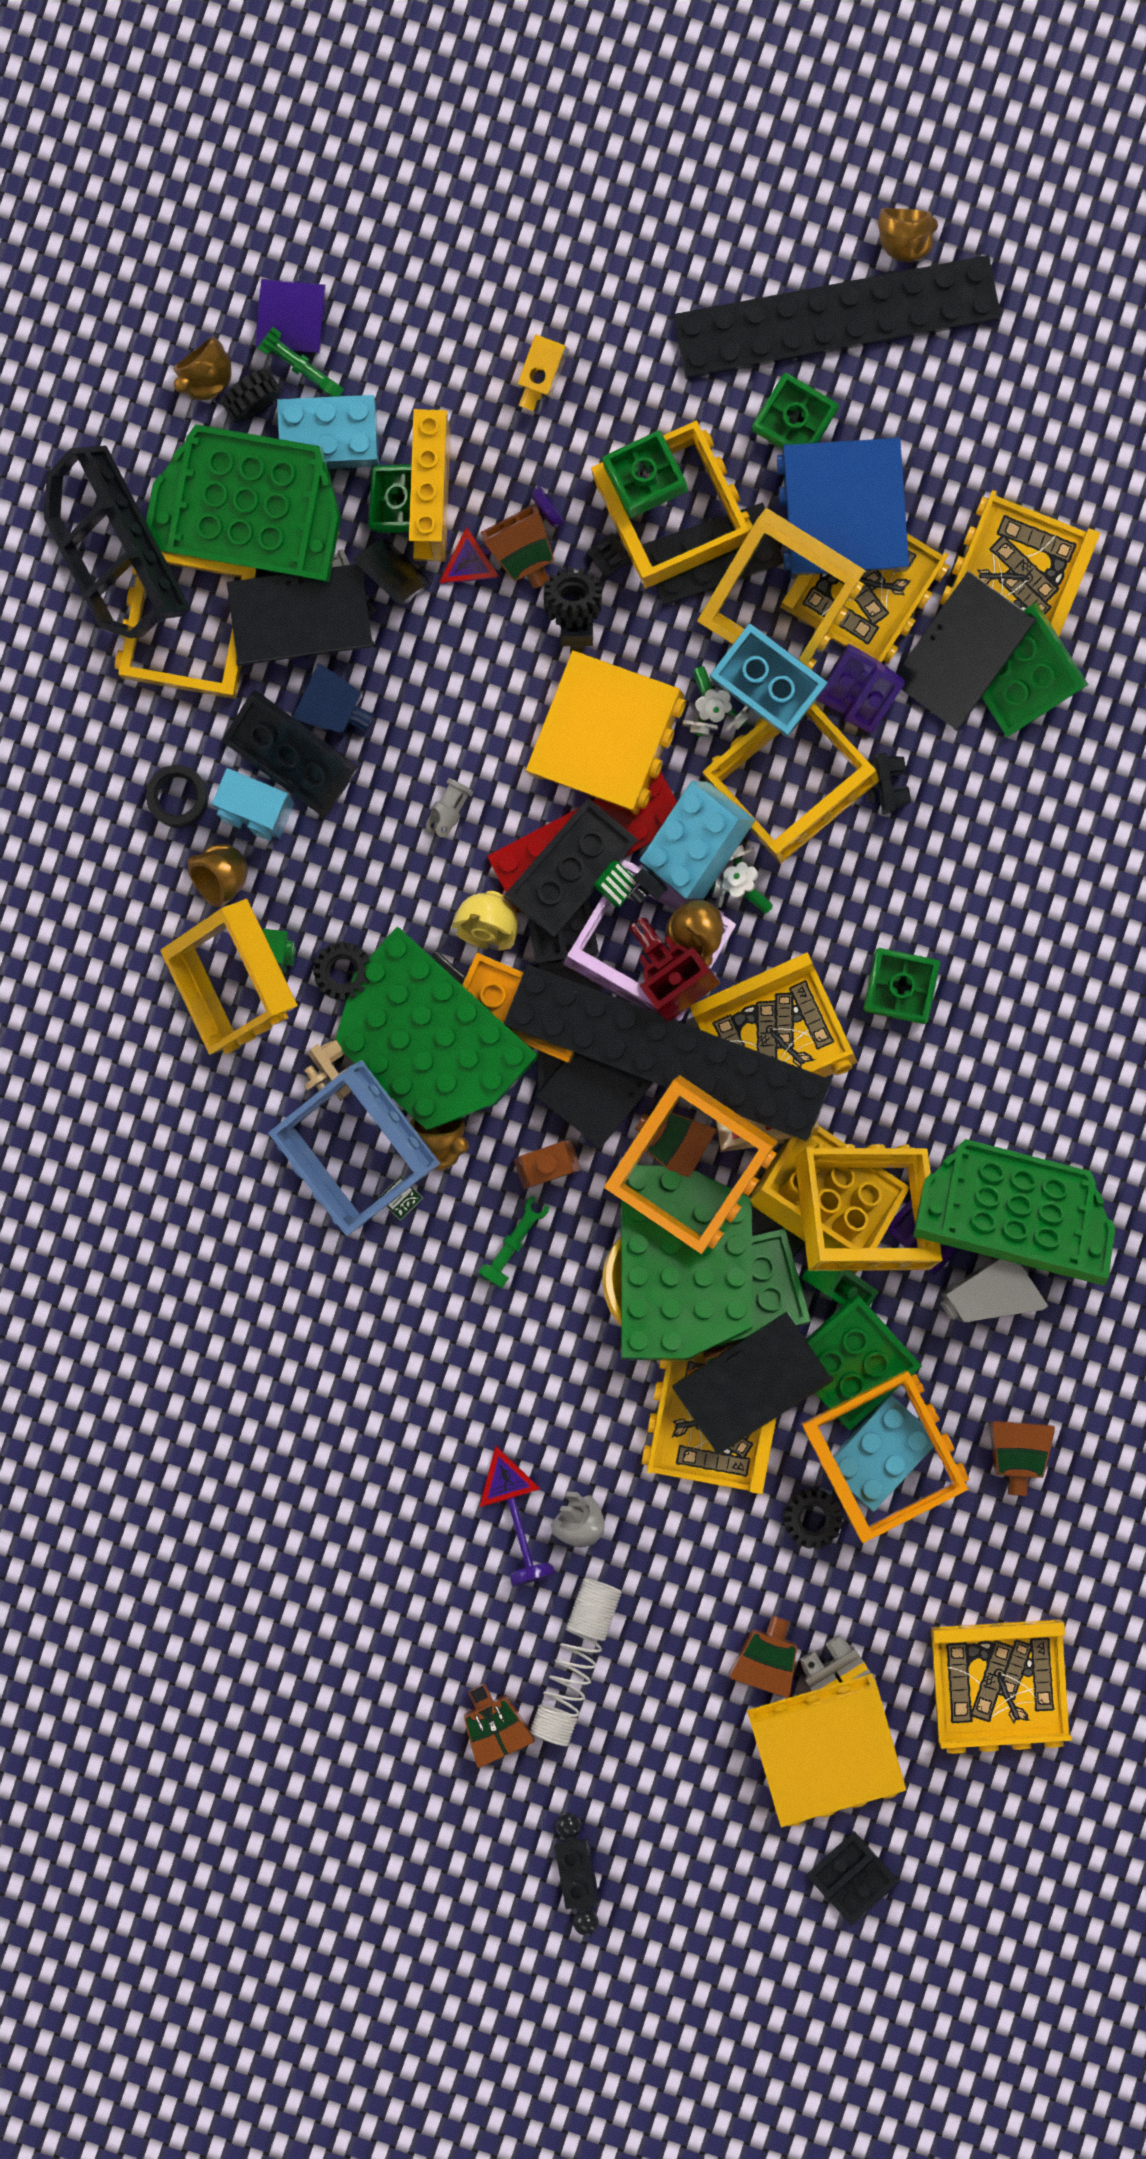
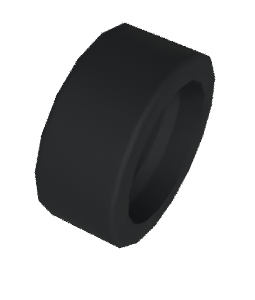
(153, 791)

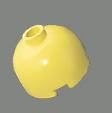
(487, 920)

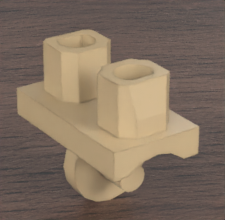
(323, 1059)

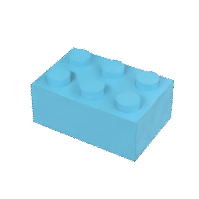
(339, 425)
(768, 680)
(253, 804)
(697, 840)
(882, 1452)

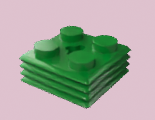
(793, 396)
(654, 457)
(387, 488)
(918, 972)

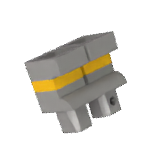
(845, 1662)

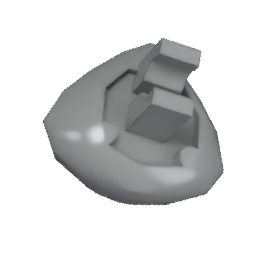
(579, 1522)

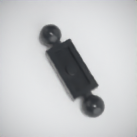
(577, 1873)

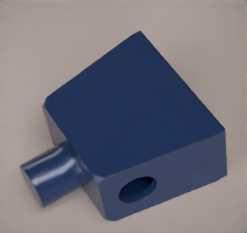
(331, 704)

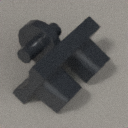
(889, 797)

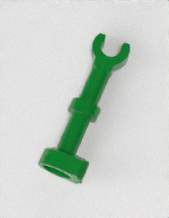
(299, 364)
(512, 1244)

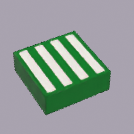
(615, 883)

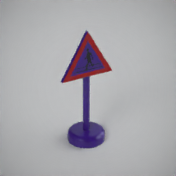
(471, 562)
(503, 1483)

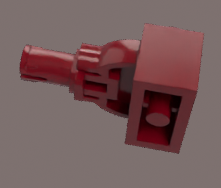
(675, 975)

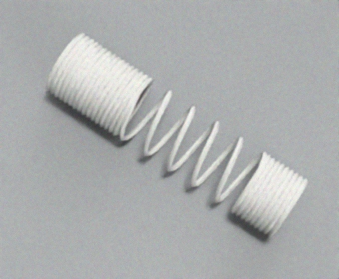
(589, 1618)

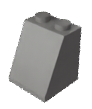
(992, 1292)

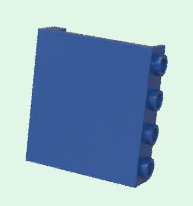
(848, 501)

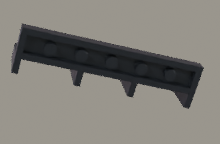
(132, 532)

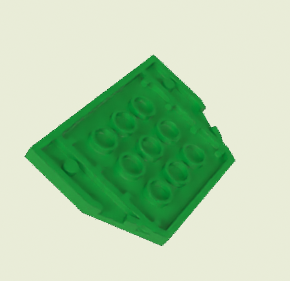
(247, 503)
(429, 1036)
(1018, 1211)
(670, 1293)

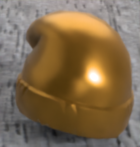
(906, 233)
(204, 371)
(218, 873)
(697, 926)
(444, 1142)

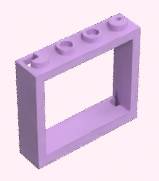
(609, 977)

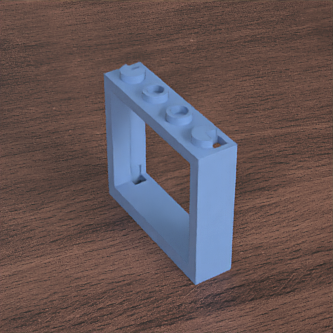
(389, 1120)

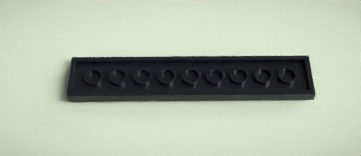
(837, 317)
(662, 1050)

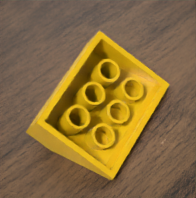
(852, 1201)

